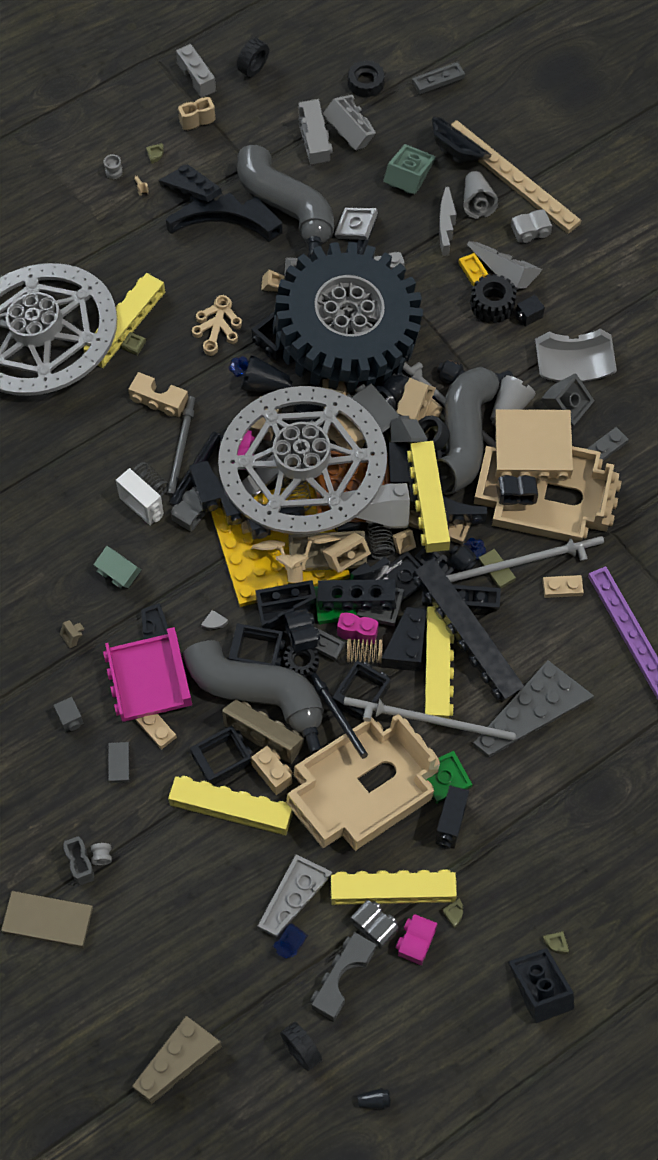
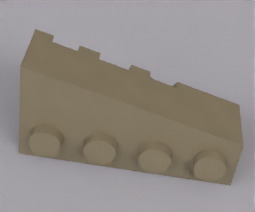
(179, 1055)

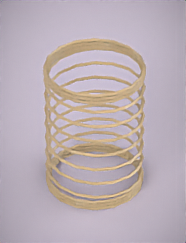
(379, 652)

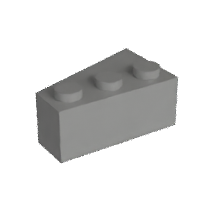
(349, 122)
(313, 132)

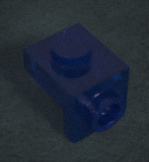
(290, 941)

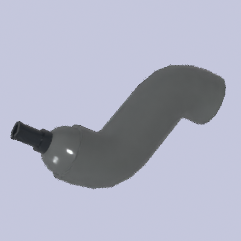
(286, 195)
(465, 427)
(257, 685)

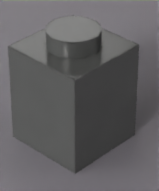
(68, 714)

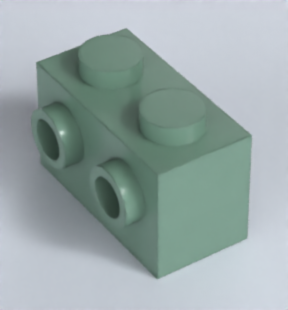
(117, 567)

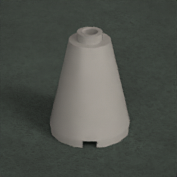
(479, 196)
(512, 395)

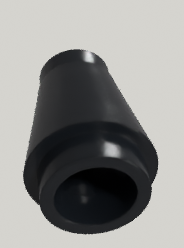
(375, 1099)

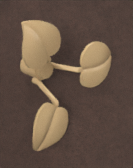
(292, 562)

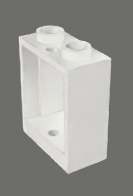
(140, 497)

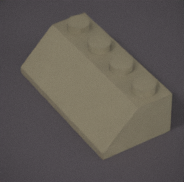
(262, 730)

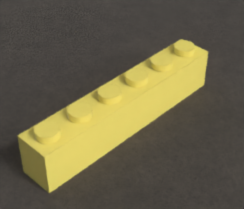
(133, 310)
(429, 496)
(438, 666)
(230, 805)
(393, 887)

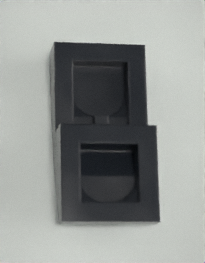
(423, 557)
(366, 572)

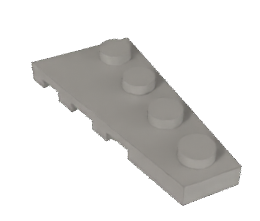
(294, 892)

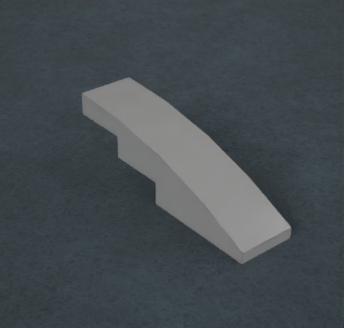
(447, 219)

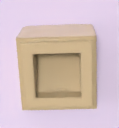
(271, 281)

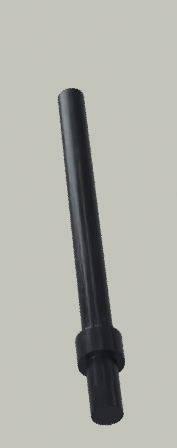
(322, 690)

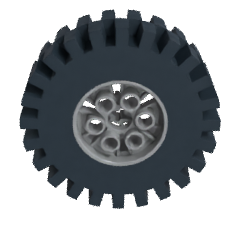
(341, 282)

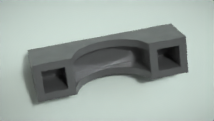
(357, 953)

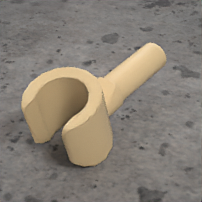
(142, 187)

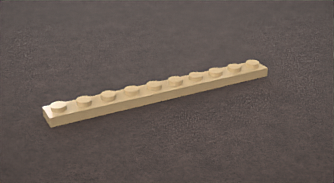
(523, 185)

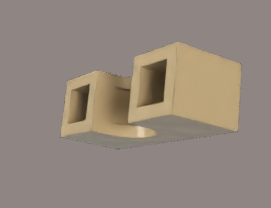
(170, 402)

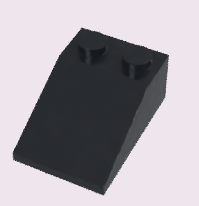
(542, 985)

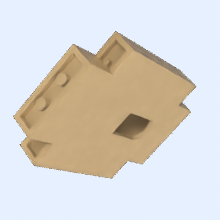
(555, 518)
(338, 805)

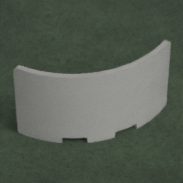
(588, 356)

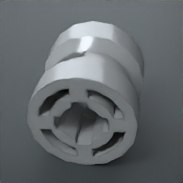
(113, 166)

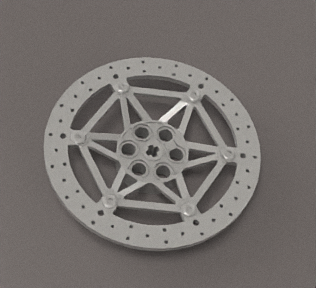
(37, 320)
(302, 452)

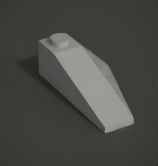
(519, 272)
(388, 507)

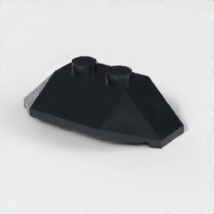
(457, 143)

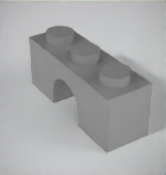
(192, 64)

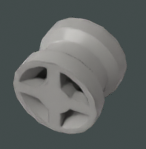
(101, 854)

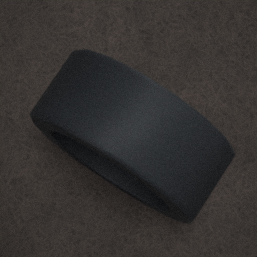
(443, 431)

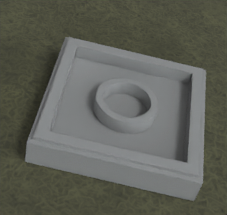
(356, 223)

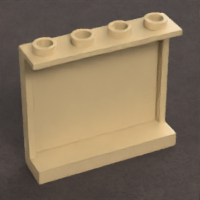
(534, 443)

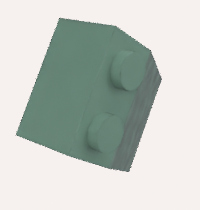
(408, 169)

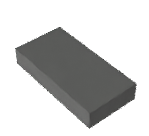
(118, 762)

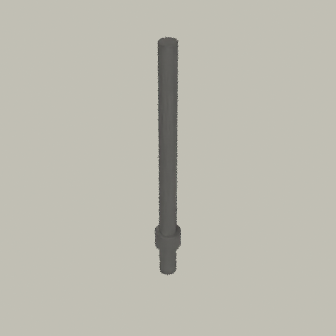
(188, 414)

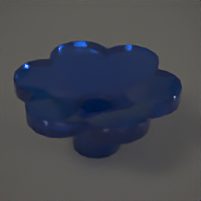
(238, 366)
(476, 546)

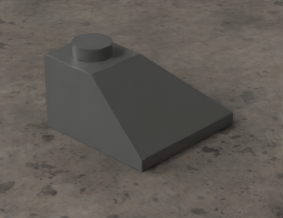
(569, 395)

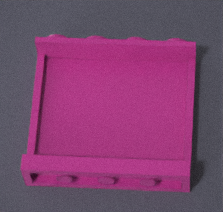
(147, 676)

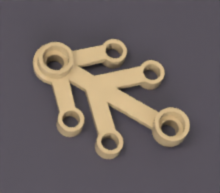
(216, 323)

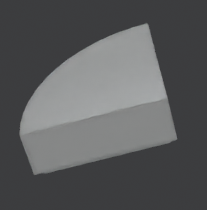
(214, 621)

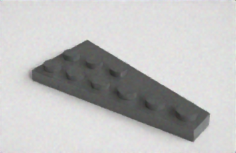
(537, 704)

